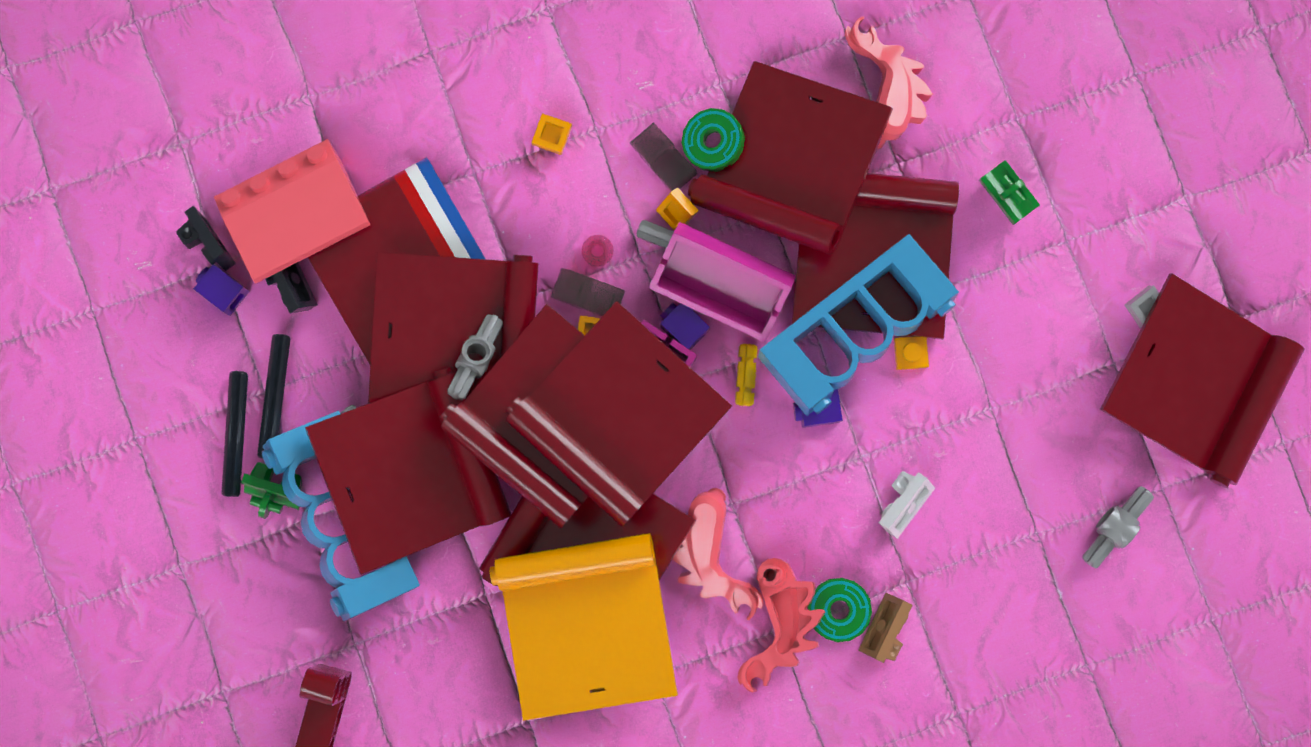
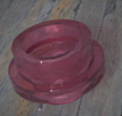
(590, 243)

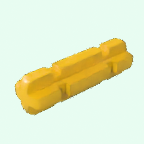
(746, 375)

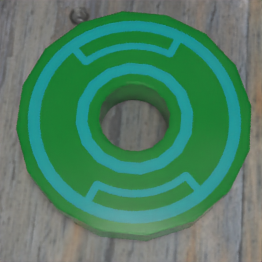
(704, 124)
(858, 609)

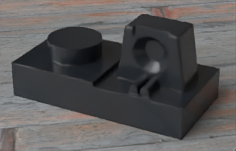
(198, 231)
(293, 289)

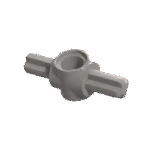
(470, 369)
(1118, 527)

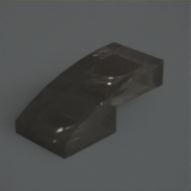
(663, 157)
(585, 292)

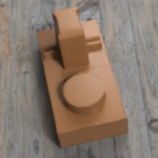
(881, 635)

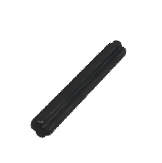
(274, 389)
(234, 434)

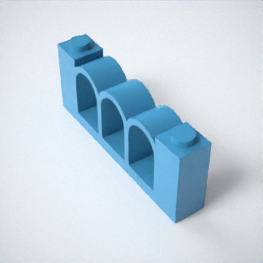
(912, 270)
(351, 596)

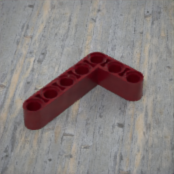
(326, 695)

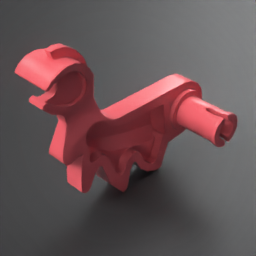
(899, 83)
(702, 551)
(786, 605)

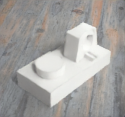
(914, 493)

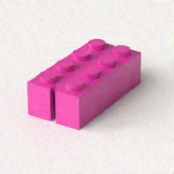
(722, 281)

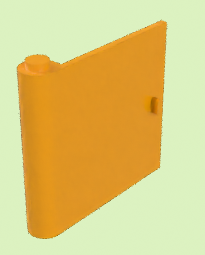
(585, 625)

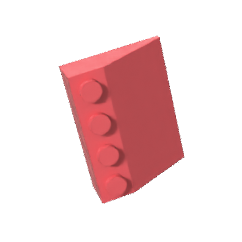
(291, 211)

